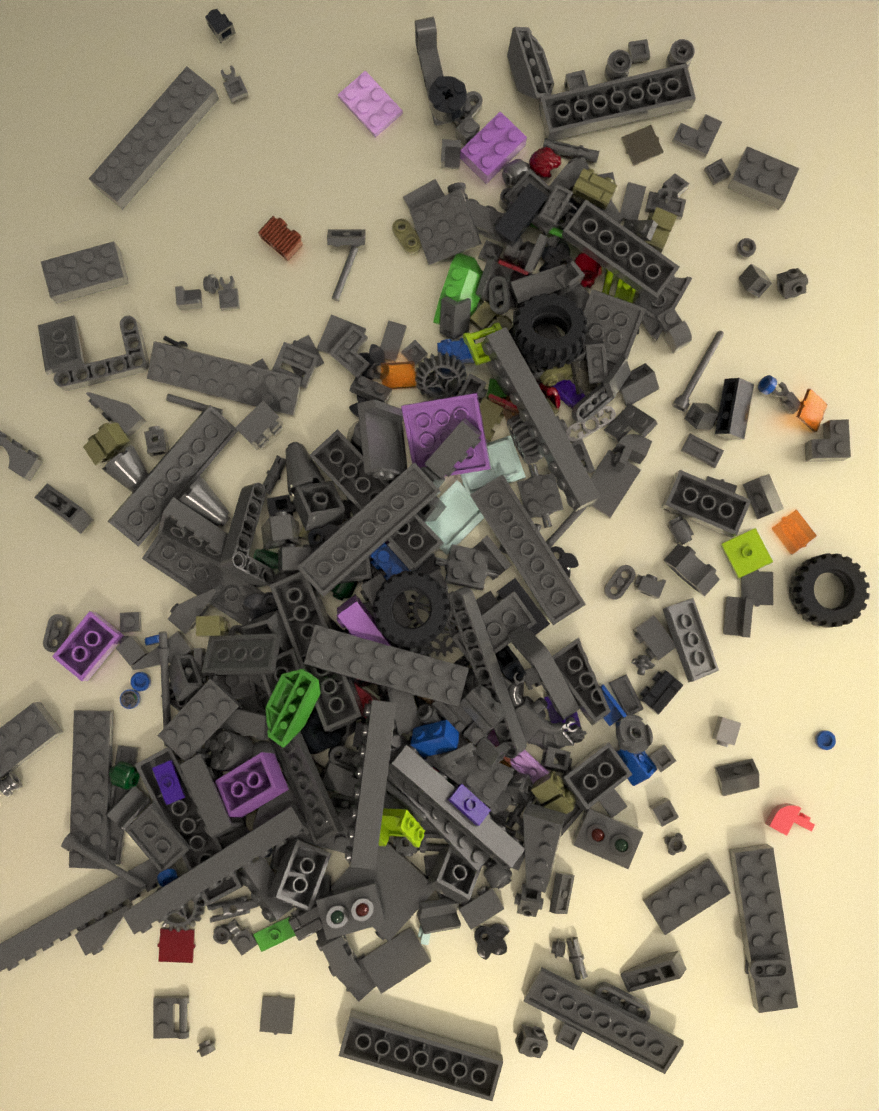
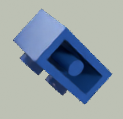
(457, 348)
(386, 560)
(435, 738)

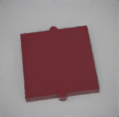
(511, 265)
(508, 406)
(176, 945)

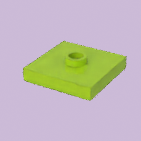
(746, 553)

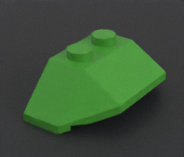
(461, 283)
(291, 705)

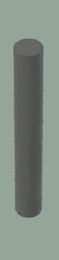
(344, 274)
(189, 403)

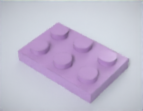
(370, 104)

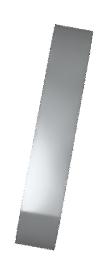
(605, 421)

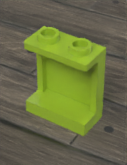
(400, 823)

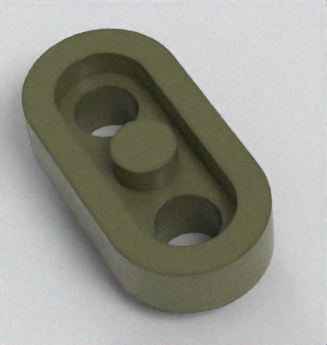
(406, 235)
(555, 375)

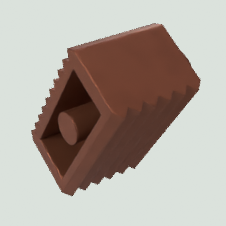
(280, 237)

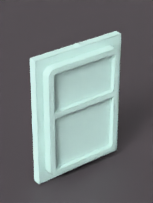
(503, 461)
(457, 519)

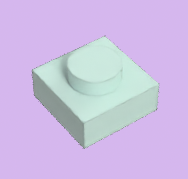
(424, 937)

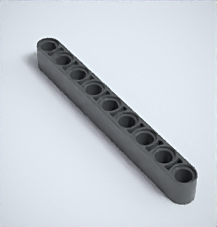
(486, 662)

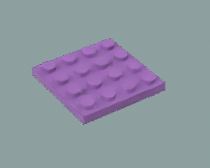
(434, 420)

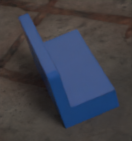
(616, 711)
(639, 765)

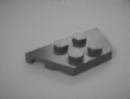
(668, 298)

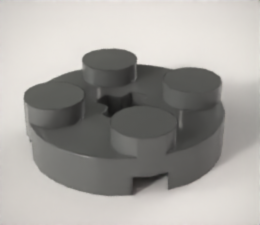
(624, 734)

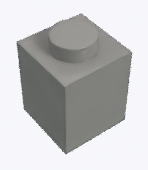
(726, 731)

